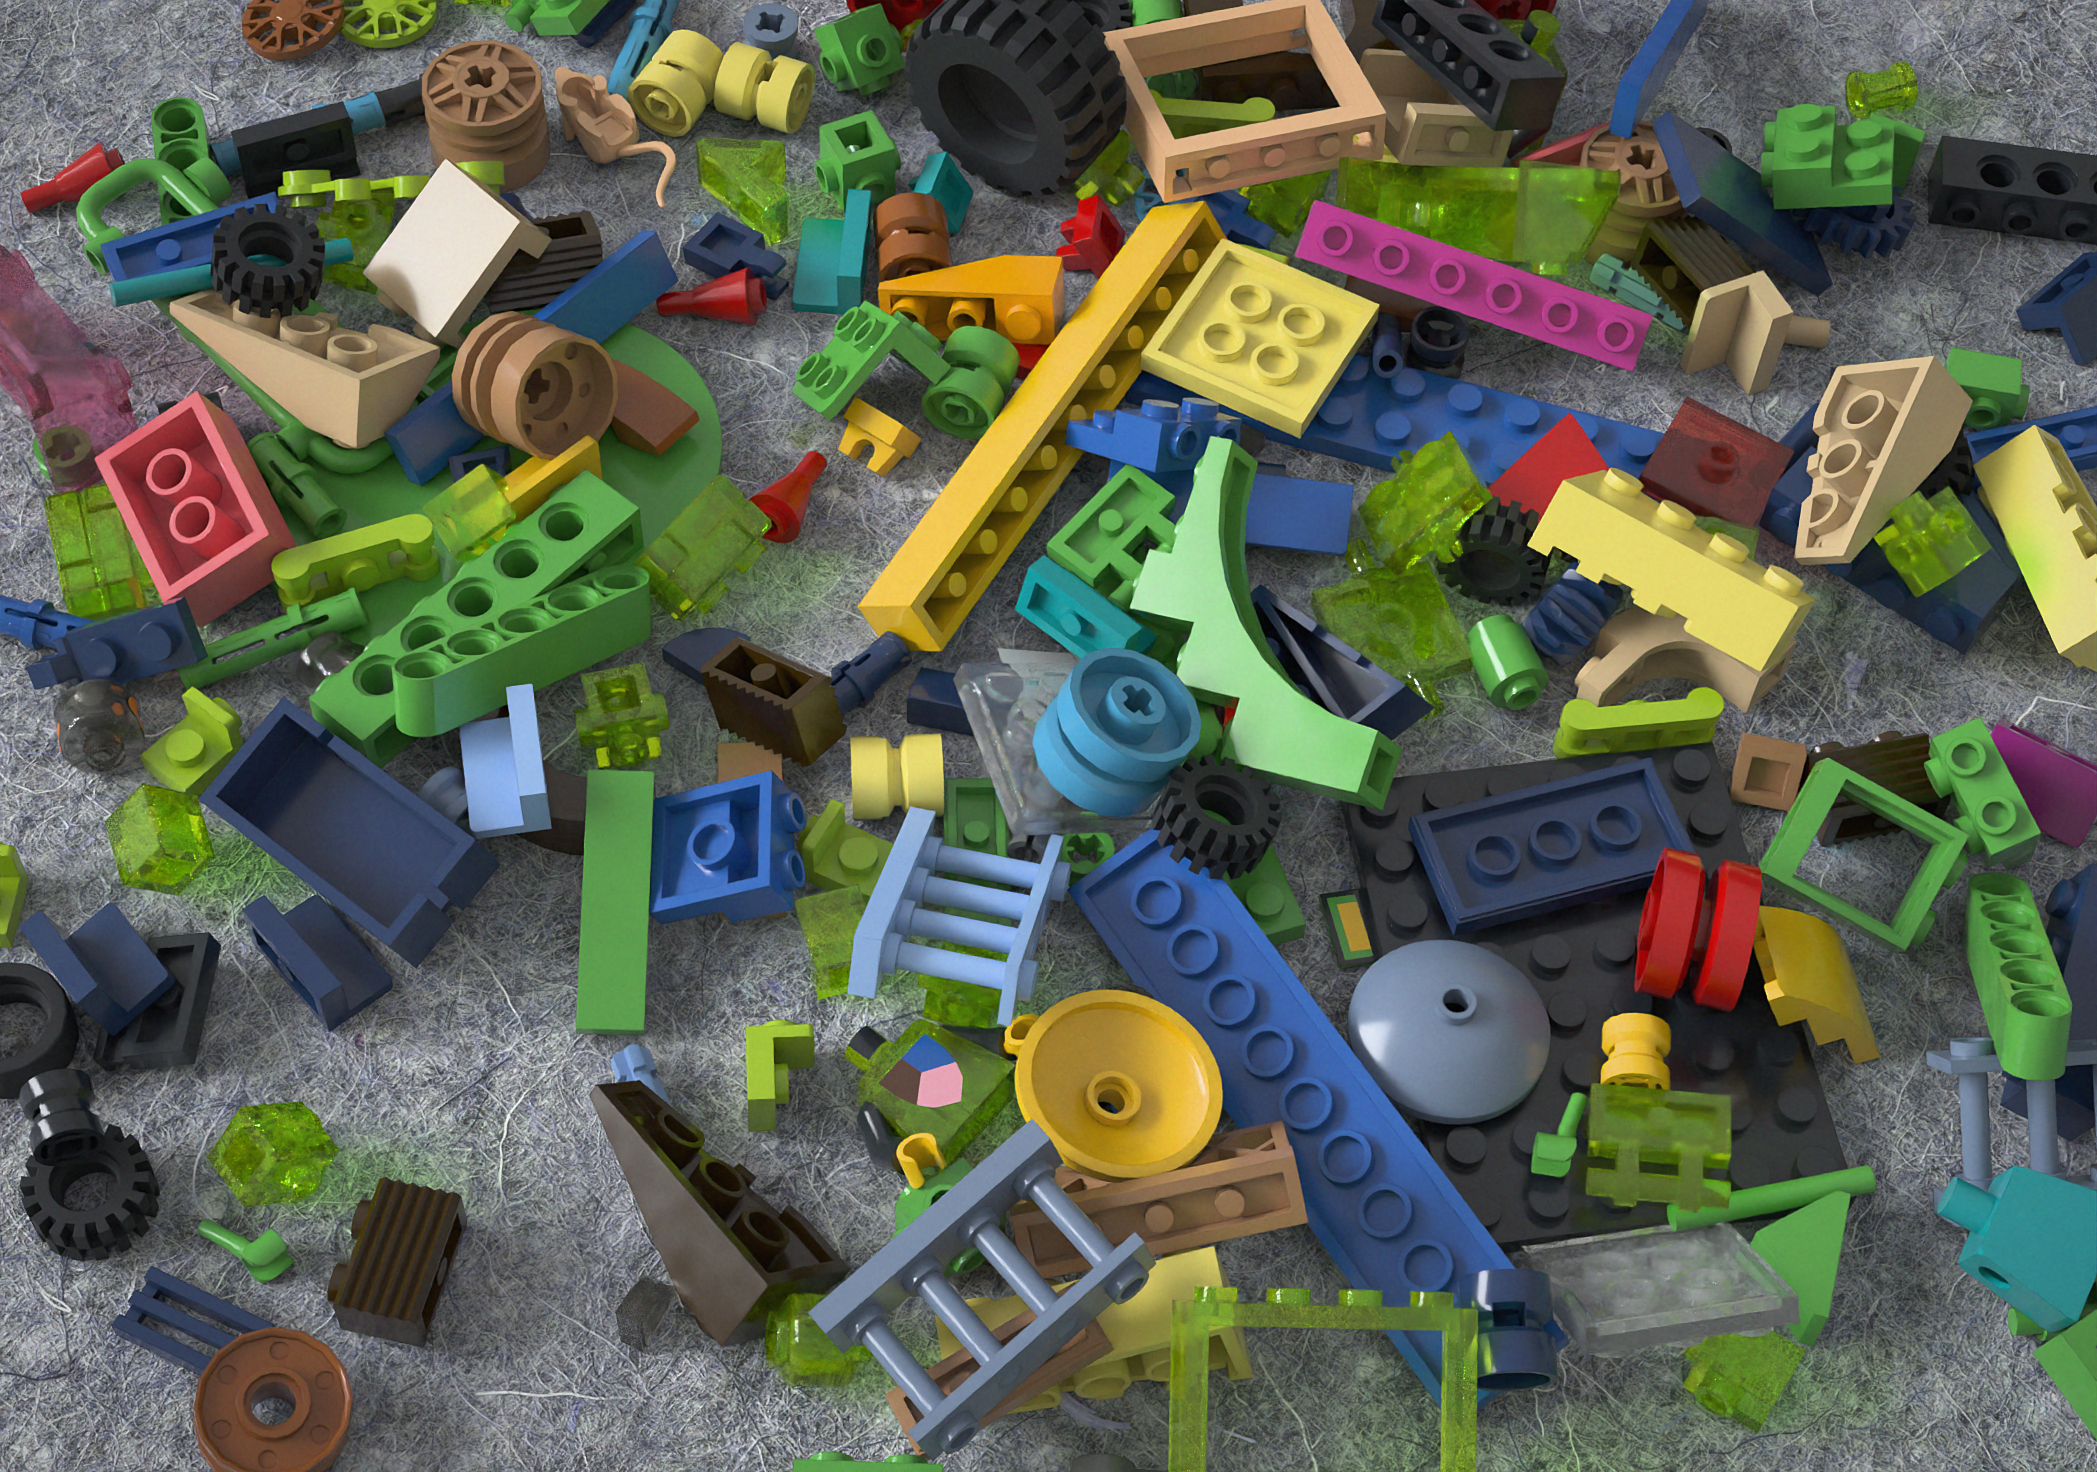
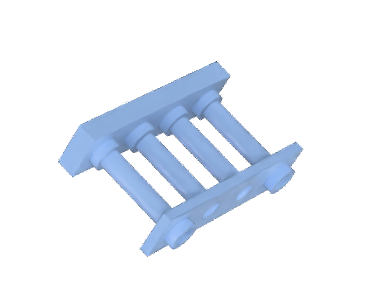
(909, 883)

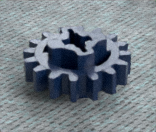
(1862, 227)

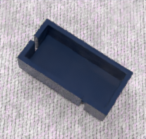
(350, 831)

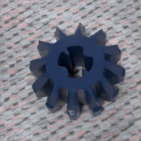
(1570, 615)

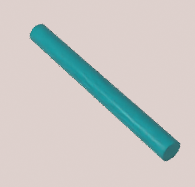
(199, 277)

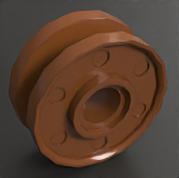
(267, 1366)

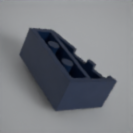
(1335, 672)

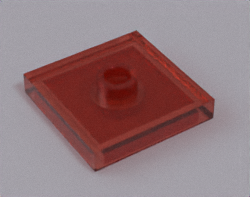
(1714, 465)

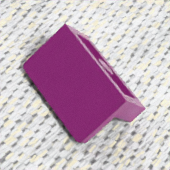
(2052, 781)

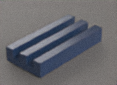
(147, 1303)

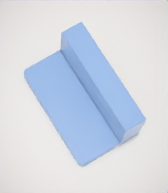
(506, 770)

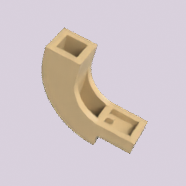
(1650, 646)

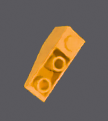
(1004, 293)

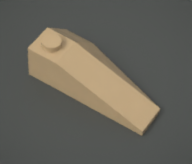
(320, 373)
(1877, 442)

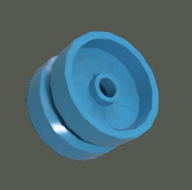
(1116, 732)

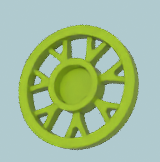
(388, 16)

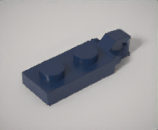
(123, 647)

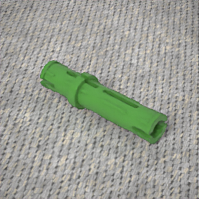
(344, 613)

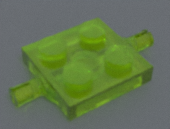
(1424, 503)
(1396, 623)

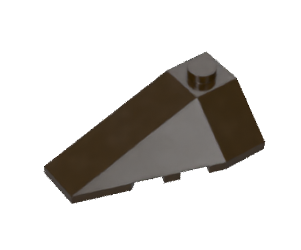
(717, 1236)

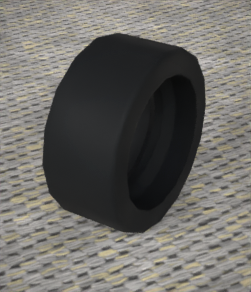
(57, 1044)

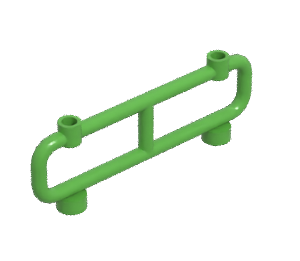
(200, 191)

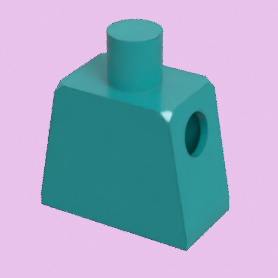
(2029, 1241)

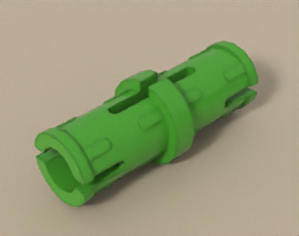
(311, 500)

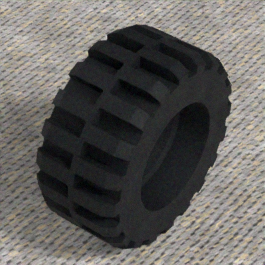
(1016, 90)

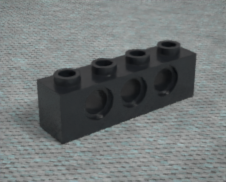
(1474, 60)
(2014, 190)

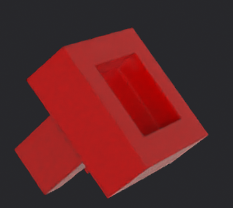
(1092, 237)

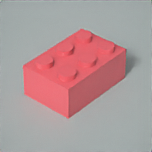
(196, 507)

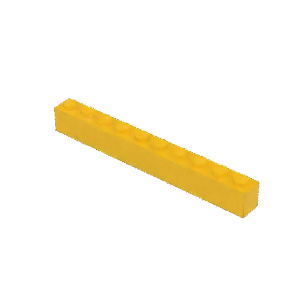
(1024, 451)

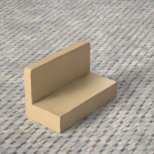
(1739, 326)

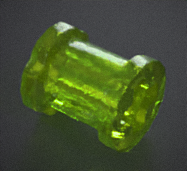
(1881, 90)

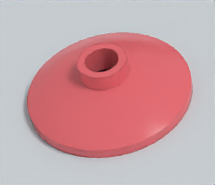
(1564, 151)

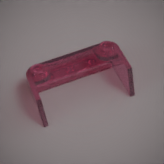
(59, 379)

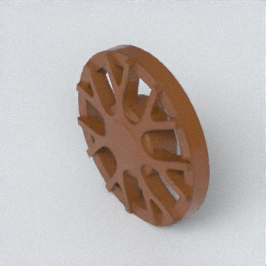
(291, 22)

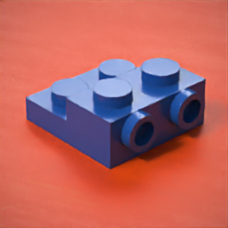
(1154, 436)
(726, 850)

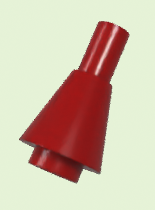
(74, 179)
(728, 298)
(788, 498)

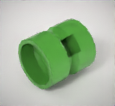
(975, 385)

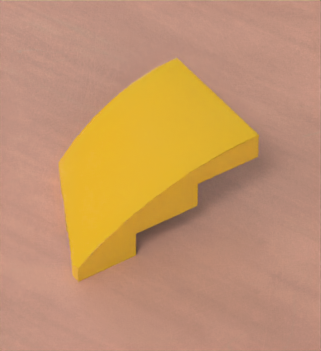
(1812, 979)

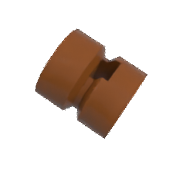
(910, 236)

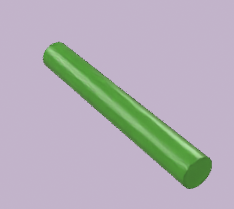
(1777, 1197)

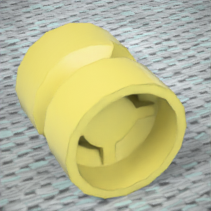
(676, 83)
(756, 85)
(896, 776)

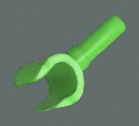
(1554, 1152)
(262, 1258)

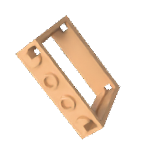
(1254, 151)

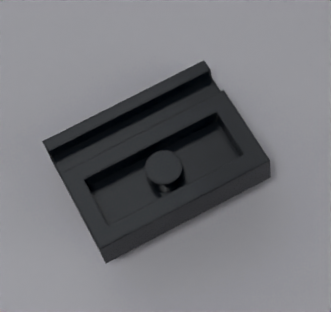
(300, 141)
(173, 1024)

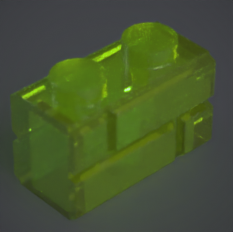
(702, 547)
(95, 554)

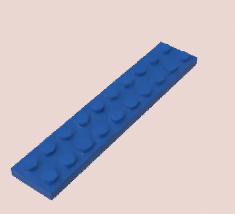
(1376, 417)
(1361, 1168)

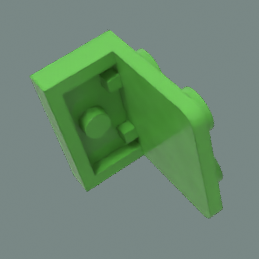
(859, 346)

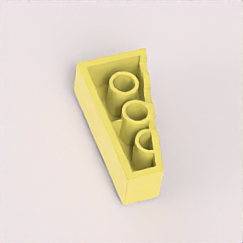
(2050, 534)
(1674, 565)
(1135, 1329)

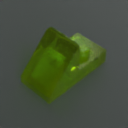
(747, 181)

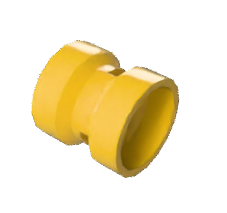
(1636, 1051)

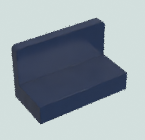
(2068, 303)
(317, 958)
(102, 965)

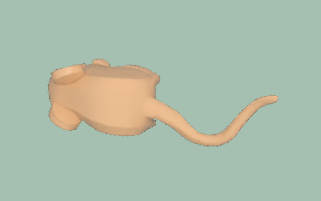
(604, 123)

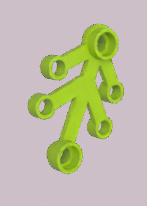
(311, 187)

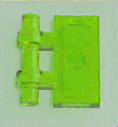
(1659, 1128)

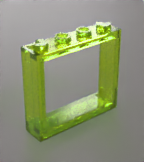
(1294, 1309)

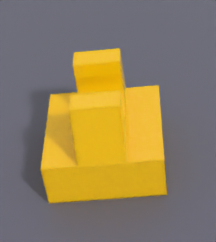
(875, 428)

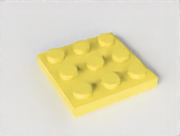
(1260, 337)

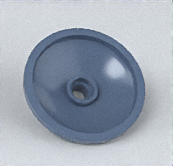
(1444, 1061)

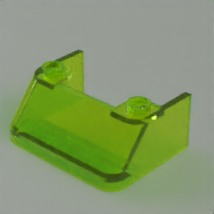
(1500, 213)

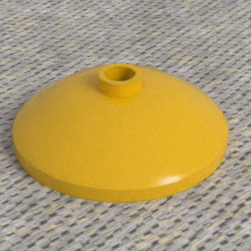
(1125, 1054)

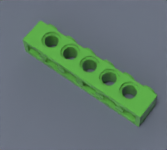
(567, 537)

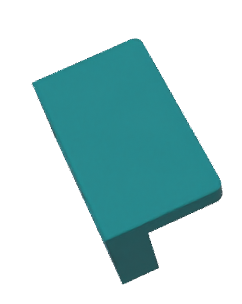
(834, 259)
(1077, 613)

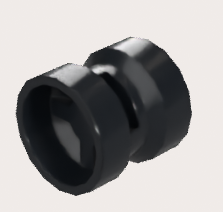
(1438, 342)
(62, 1118)

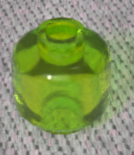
(802, 1349)

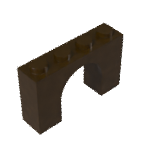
(1283, 77)

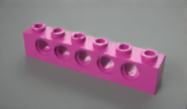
(1473, 285)

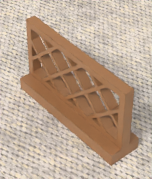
(1232, 1190)

